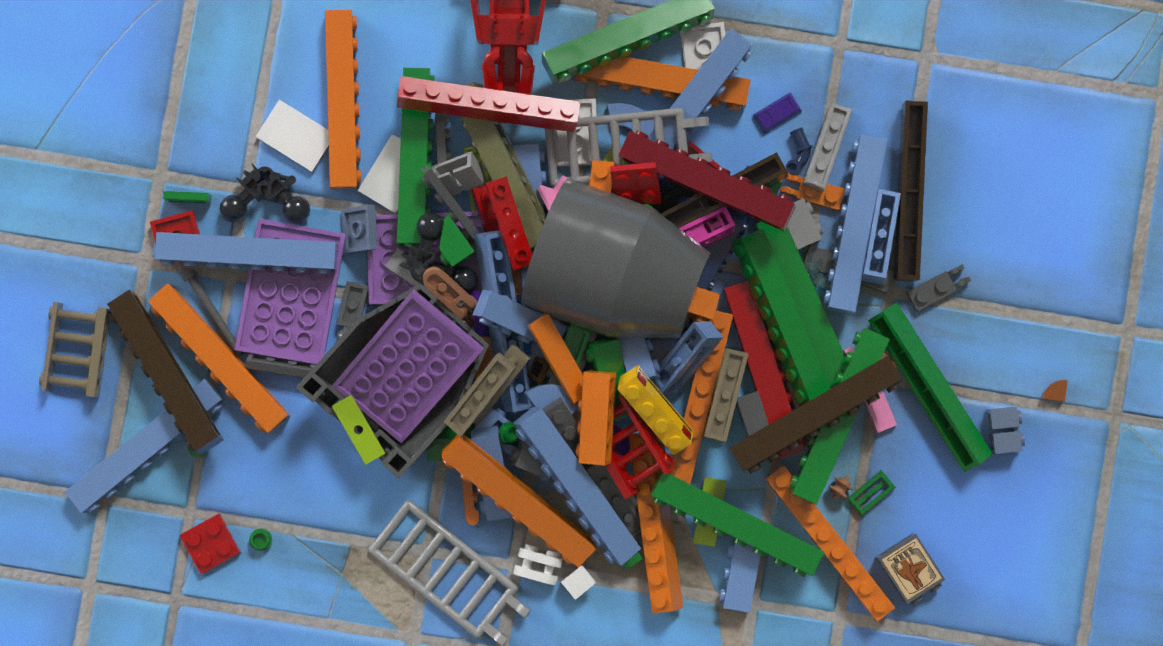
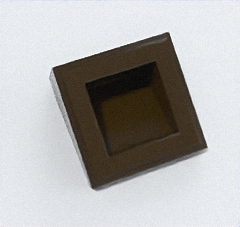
(538, 369)

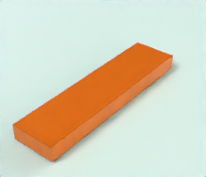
(557, 356)

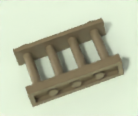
(94, 362)
(486, 390)
(725, 395)

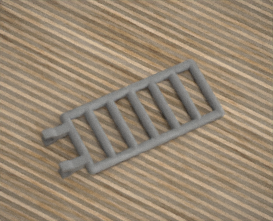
(614, 120)
(426, 590)

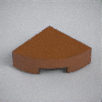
(1056, 391)

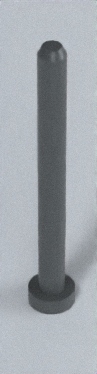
(207, 303)

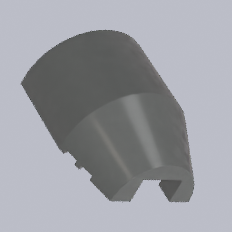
(613, 266)
(319, 382)

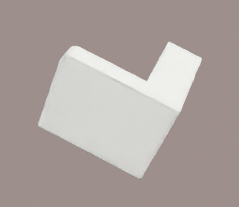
(578, 582)

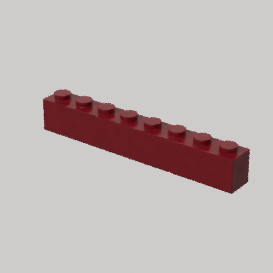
(708, 181)

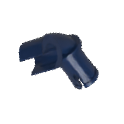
(803, 150)

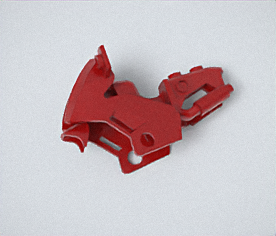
(508, 32)

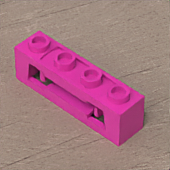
(710, 227)

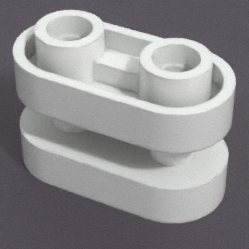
(550, 559)

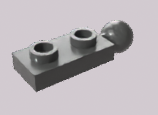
(352, 305)

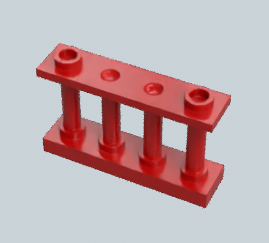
(500, 213)
(617, 468)

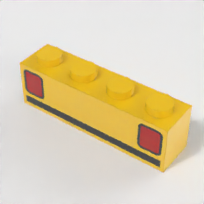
(655, 410)

